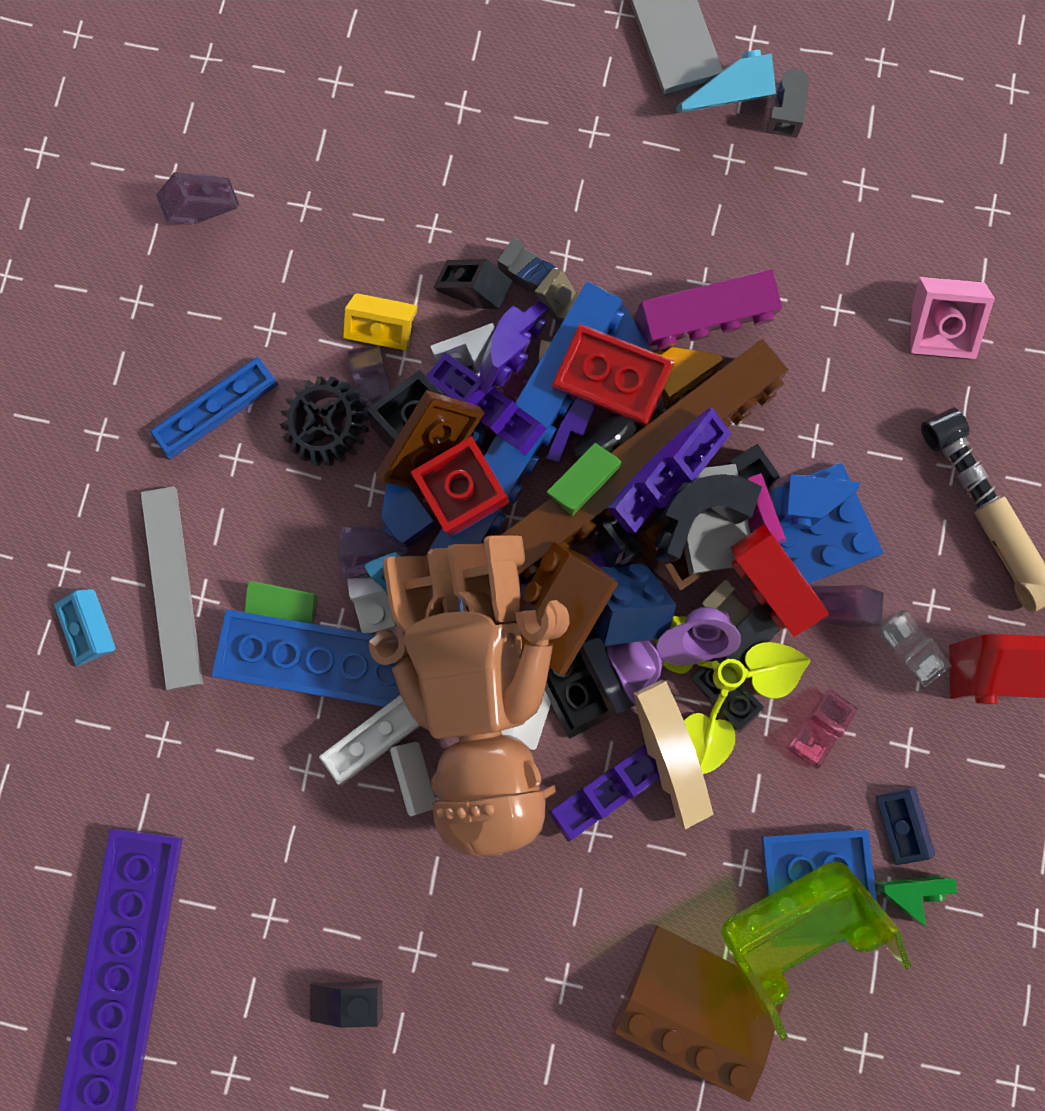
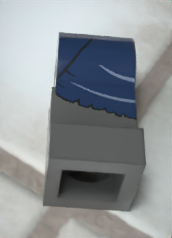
(792, 99)
(523, 266)

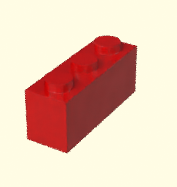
(777, 581)

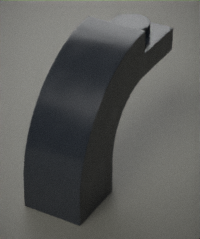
(719, 495)

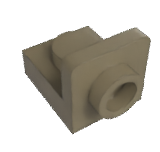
(557, 294)

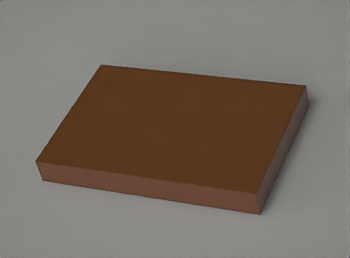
(431, 430)

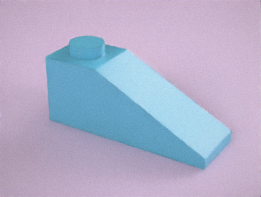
(740, 82)

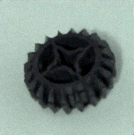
(305, 435)

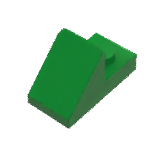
(908, 894)

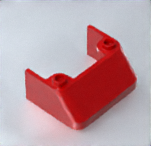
(997, 667)

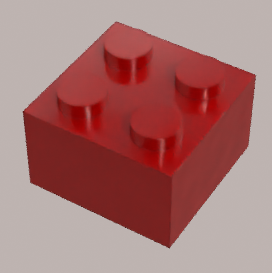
(460, 487)

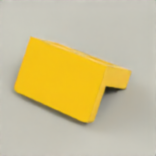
(379, 321)

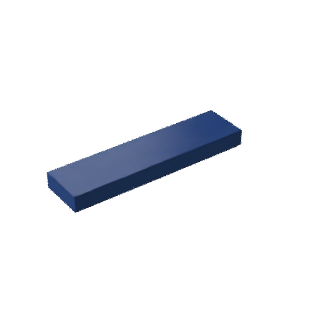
(213, 408)

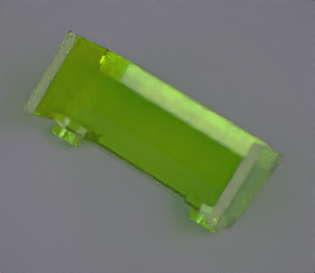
(800, 924)

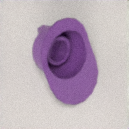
(700, 638)
(636, 665)

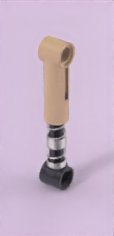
(948, 434)

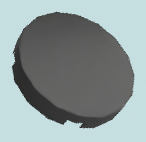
(606, 435)

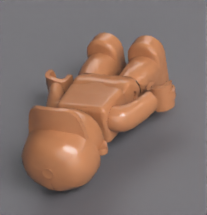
(468, 683)

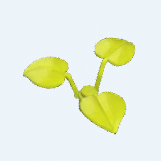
(774, 674)

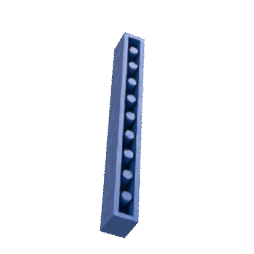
(592, 309)

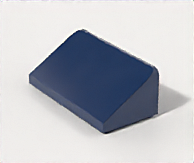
(905, 826)

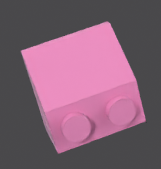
(949, 317)

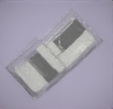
(912, 648)

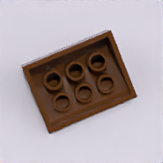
(696, 1014)

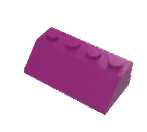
(709, 308)

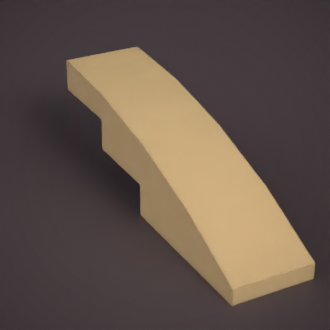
(674, 753)

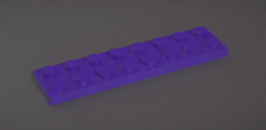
(121, 972)

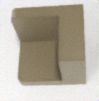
(724, 600)

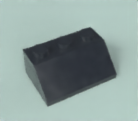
(588, 690)

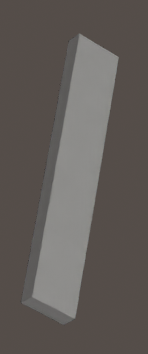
(171, 588)

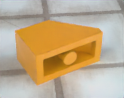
(688, 371)

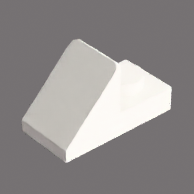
(467, 347)
(370, 605)

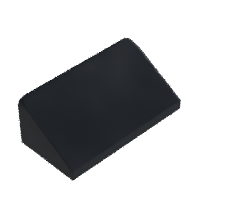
(754, 629)

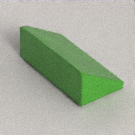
(584, 478)
(280, 602)

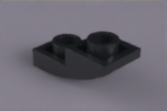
(739, 705)

